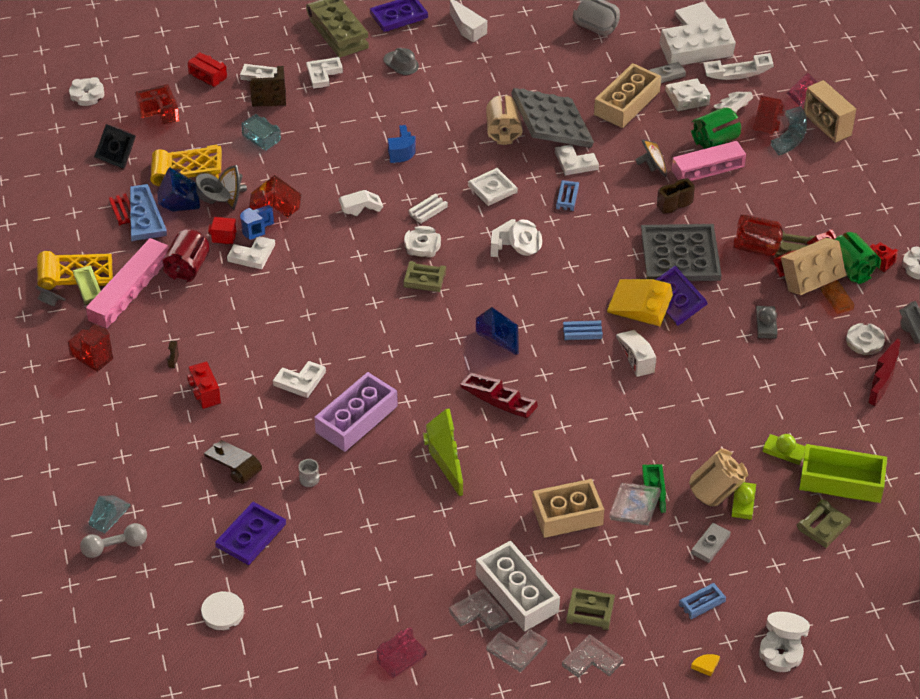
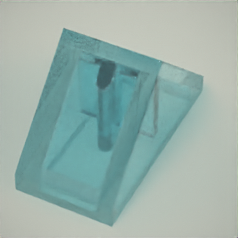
(107, 512)

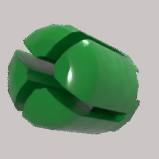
(703, 126)
(858, 257)

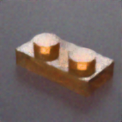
(837, 297)

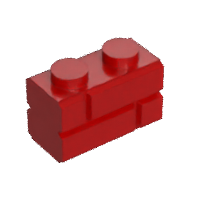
(207, 69)

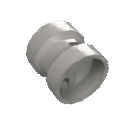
(308, 472)

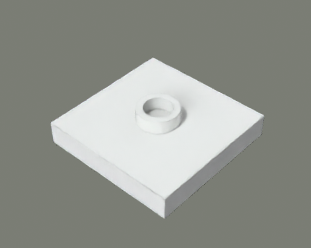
(492, 186)

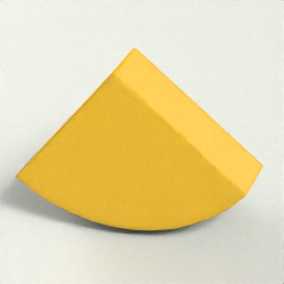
(706, 664)

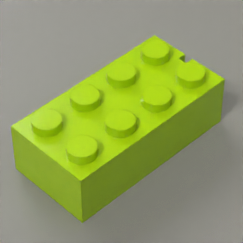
(843, 473)

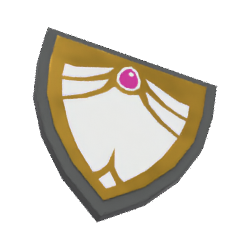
(653, 157)
(231, 181)

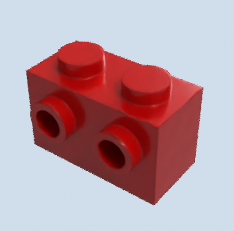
(204, 385)

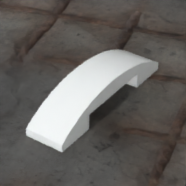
(739, 70)

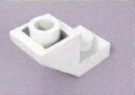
(357, 201)
(500, 236)

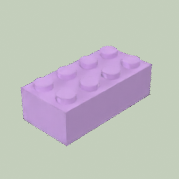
(356, 411)

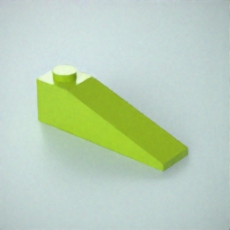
(443, 448)

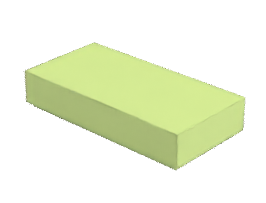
(86, 283)

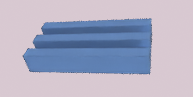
(565, 205)
(582, 330)
(704, 603)

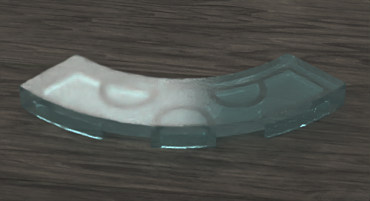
(795, 133)

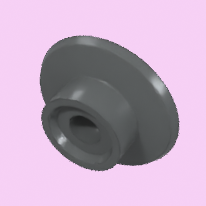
(48, 297)

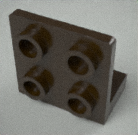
(269, 90)

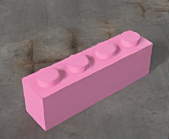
(709, 161)

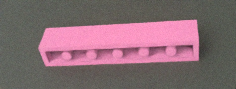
(127, 283)

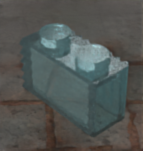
(261, 132)

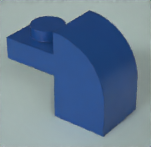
(402, 147)
(254, 221)

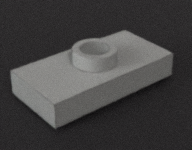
(670, 72)
(710, 542)

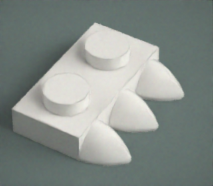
(735, 101)

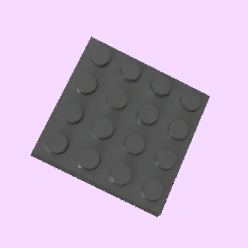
(552, 117)
(686, 246)

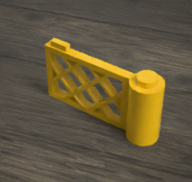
(163, 160)
(50, 270)

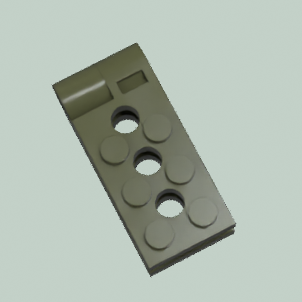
(338, 26)

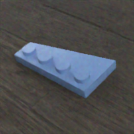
(145, 216)

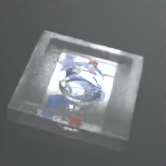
(634, 503)

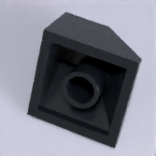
(115, 146)

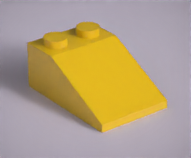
(641, 300)

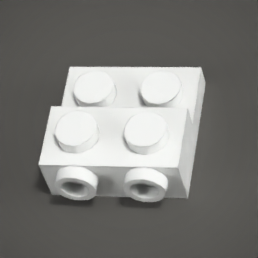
(688, 94)

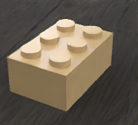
(829, 111)
(813, 266)
(568, 508)

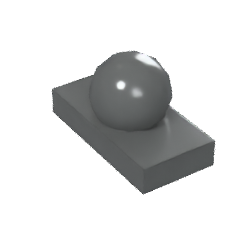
(911, 320)
(766, 321)

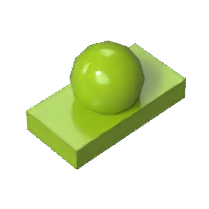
(784, 448)
(744, 501)

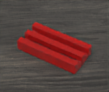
(119, 200)

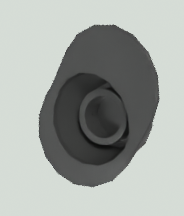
(402, 61)
(211, 189)

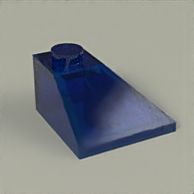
(178, 192)
(498, 330)

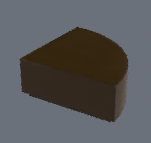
(174, 353)

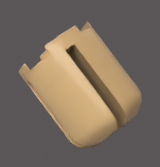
(510, 120)
(717, 478)

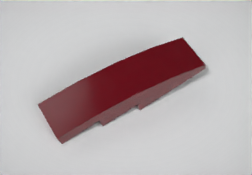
(884, 372)
(502, 397)

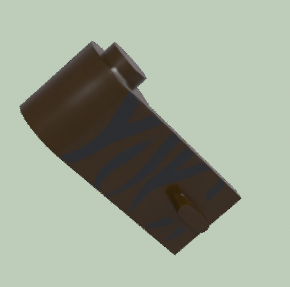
(241, 463)

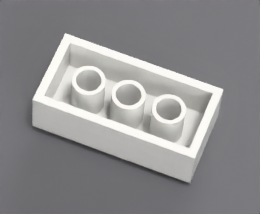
(697, 42)
(517, 586)

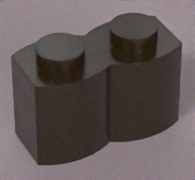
(675, 195)

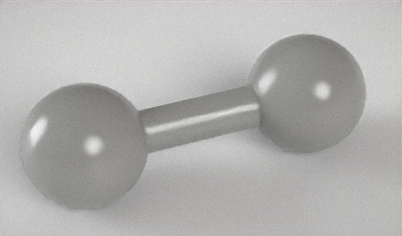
(93, 545)

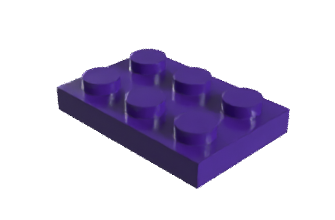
(398, 13)
(685, 298)
(250, 533)

